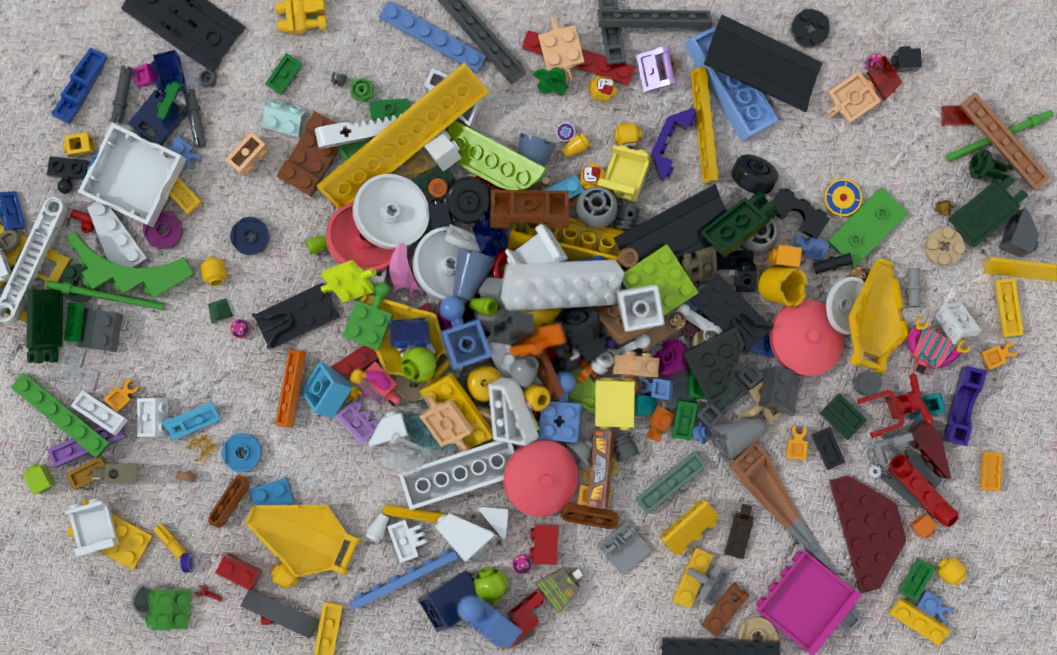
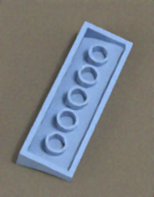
(742, 104)

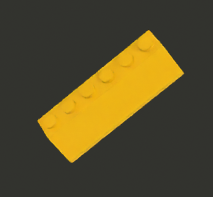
(577, 241)

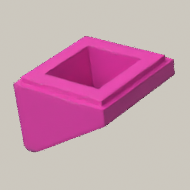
(145, 75)

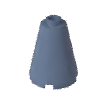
(535, 148)
(470, 273)

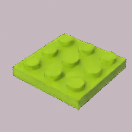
(665, 272)

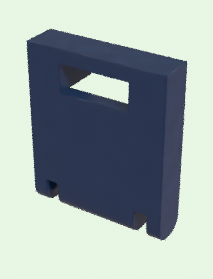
(148, 114)

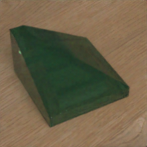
(219, 311)

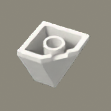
(465, 537)

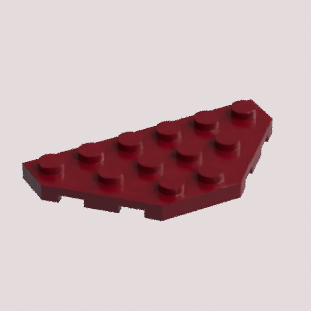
(869, 529)

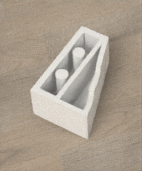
(510, 413)

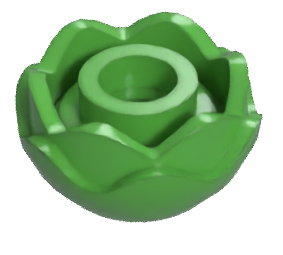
(357, 85)

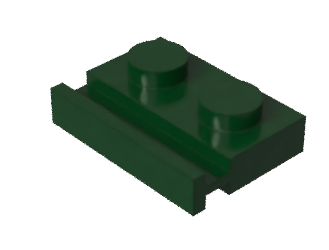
(425, 178)
(843, 416)

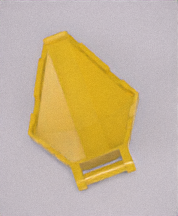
(877, 318)
(389, 356)
(303, 537)

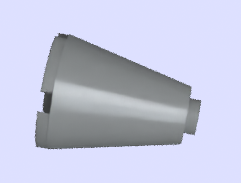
(736, 436)

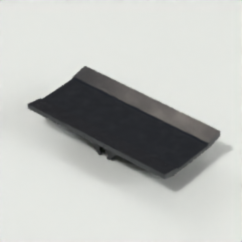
(190, 26)
(762, 63)
(676, 227)

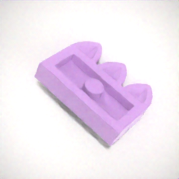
(356, 422)

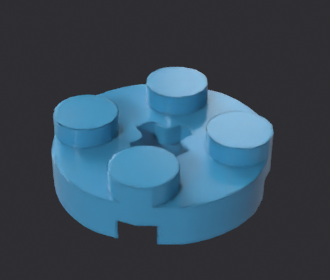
(234, 444)

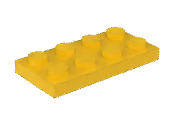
(449, 388)
(131, 538)

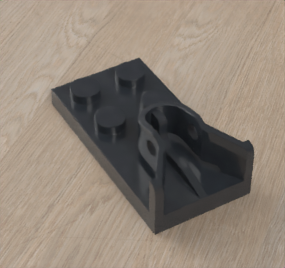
(728, 308)
(295, 316)

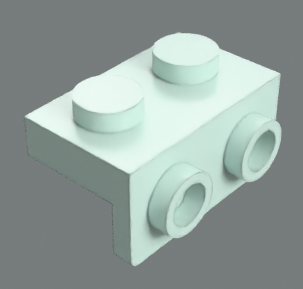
(283, 117)

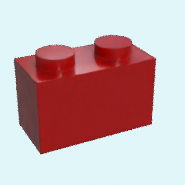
(545, 544)
(238, 571)

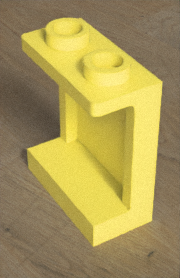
(626, 172)
(615, 402)

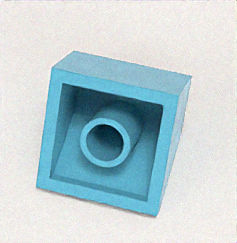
(326, 390)

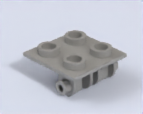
(624, 547)

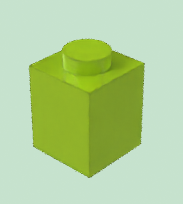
(38, 478)

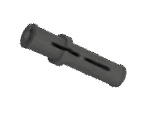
(121, 95)
(193, 109)

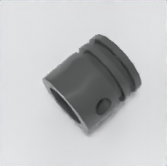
(626, 217)
(867, 383)
(624, 447)

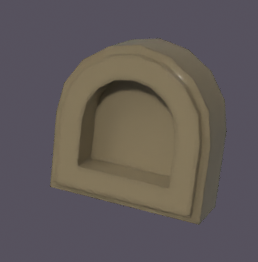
(10, 240)

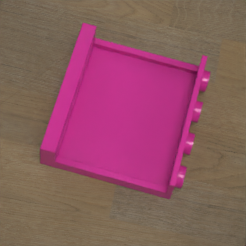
(807, 602)

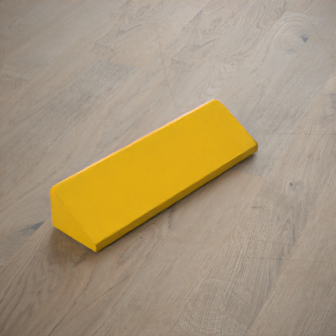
(1020, 268)

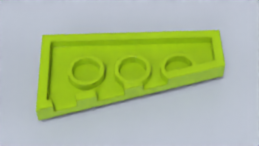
(584, 391)

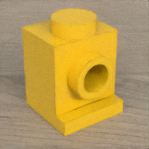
(72, 141)

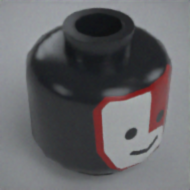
(569, 365)

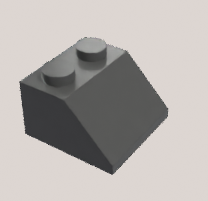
(1020, 235)
(100, 330)
(779, 390)

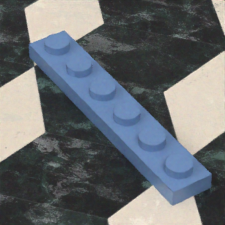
(432, 36)
(411, 574)

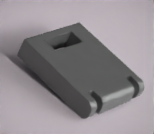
(899, 488)

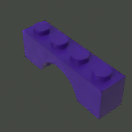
(959, 420)

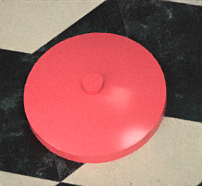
(348, 244)
(805, 339)
(540, 478)

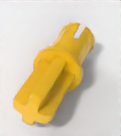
(169, 541)

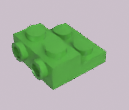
(168, 609)

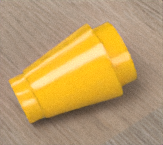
(576, 145)

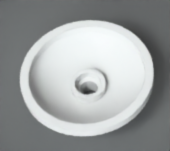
(840, 302)

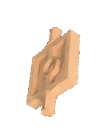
(561, 48)
(853, 97)
(446, 422)

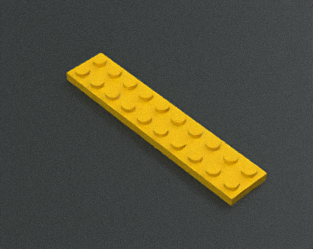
(405, 135)

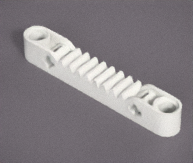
(331, 135)
(31, 259)

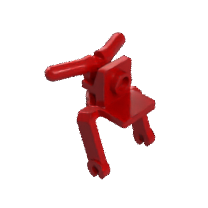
(901, 405)

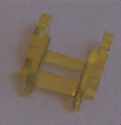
(204, 451)

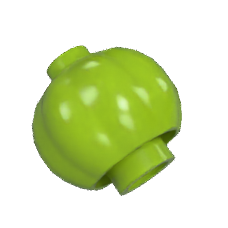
(418, 364)
(491, 584)

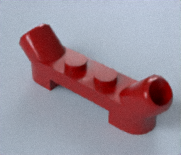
(923, 491)

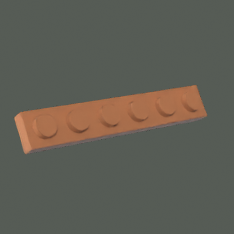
(1004, 141)

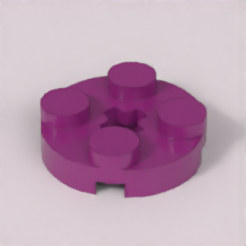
(168, 239)
(672, 350)

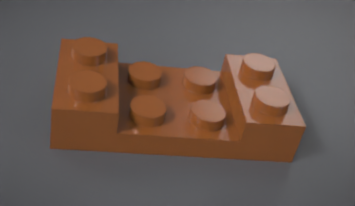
(308, 162)
(529, 206)

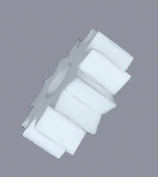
(878, 471)

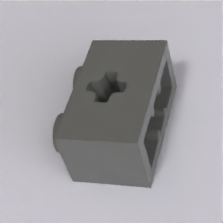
(512, 328)

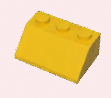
(689, 527)

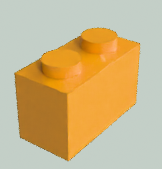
(785, 256)

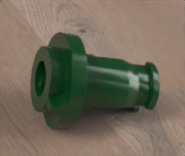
(983, 165)

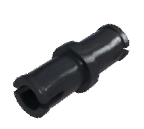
(833, 263)

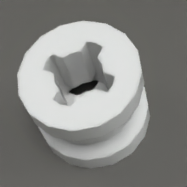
(602, 362)

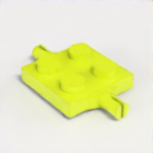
(348, 281)

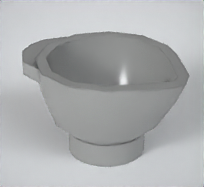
(524, 370)
(580, 451)
(139, 600)

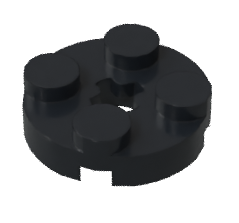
(819, 22)

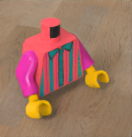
(932, 348)
(374, 384)

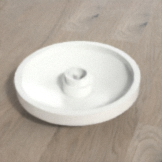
(390, 211)
(436, 264)

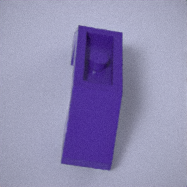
(682, 120)

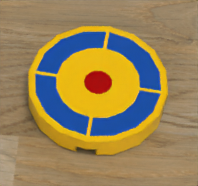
(842, 197)

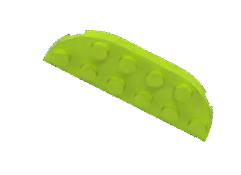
(494, 160)

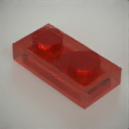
(954, 116)

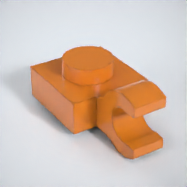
(586, 372)
(660, 421)

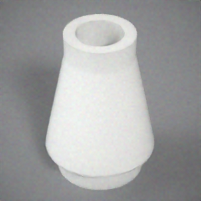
(377, 529)

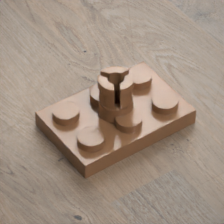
(613, 325)

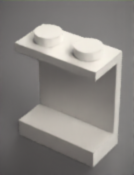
(539, 249)

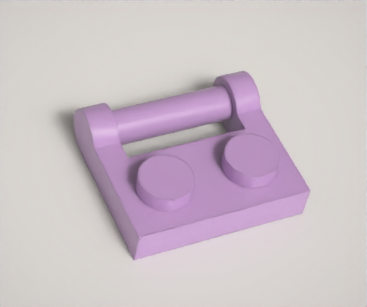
(650, 69)

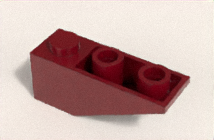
(930, 444)

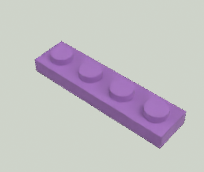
(72, 450)

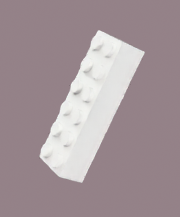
(561, 284)
(457, 474)

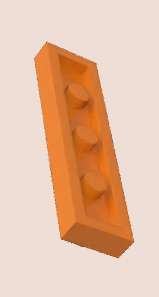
(290, 388)

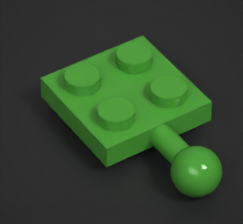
(368, 323)

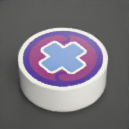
(565, 132)

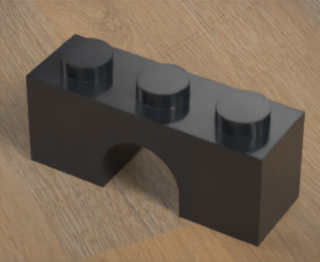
(813, 220)

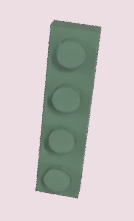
(670, 482)

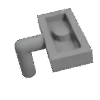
(897, 440)
(712, 584)

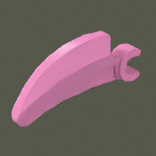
(400, 271)

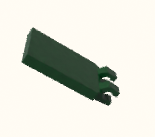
(987, 211)
(739, 223)
(44, 325)

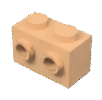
(247, 154)
(634, 365)

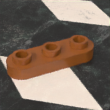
(229, 501)
(590, 516)

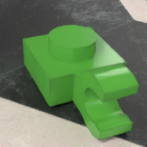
(350, 149)

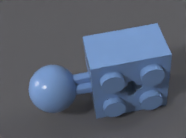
(452, 309)
(569, 410)
(490, 621)

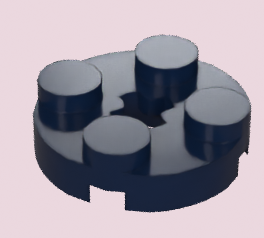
(258, 229)

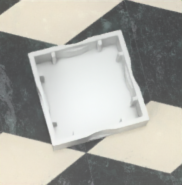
(132, 175)

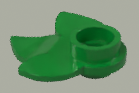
(551, 81)

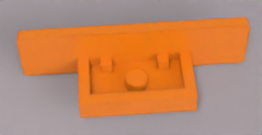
(540, 339)

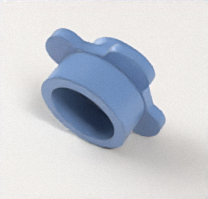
(701, 432)

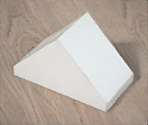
(497, 518)

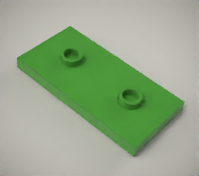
(868, 226)

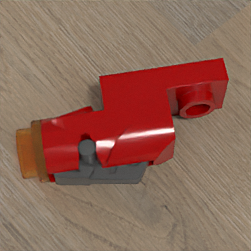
(524, 617)

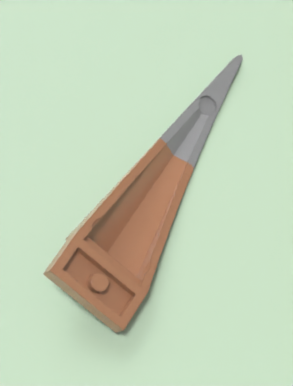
(763, 482)

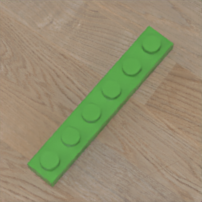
(60, 415)

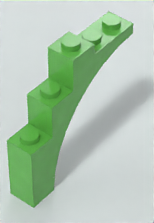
(100, 271)

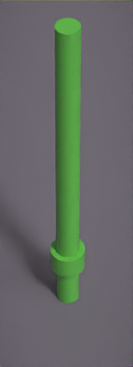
(1032, 121)
(68, 288)

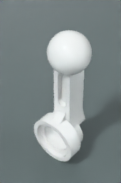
(699, 321)
(640, 342)

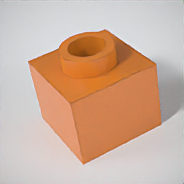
(923, 526)

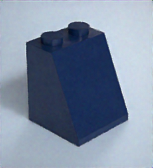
(442, 601)

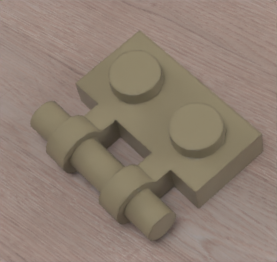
(704, 263)

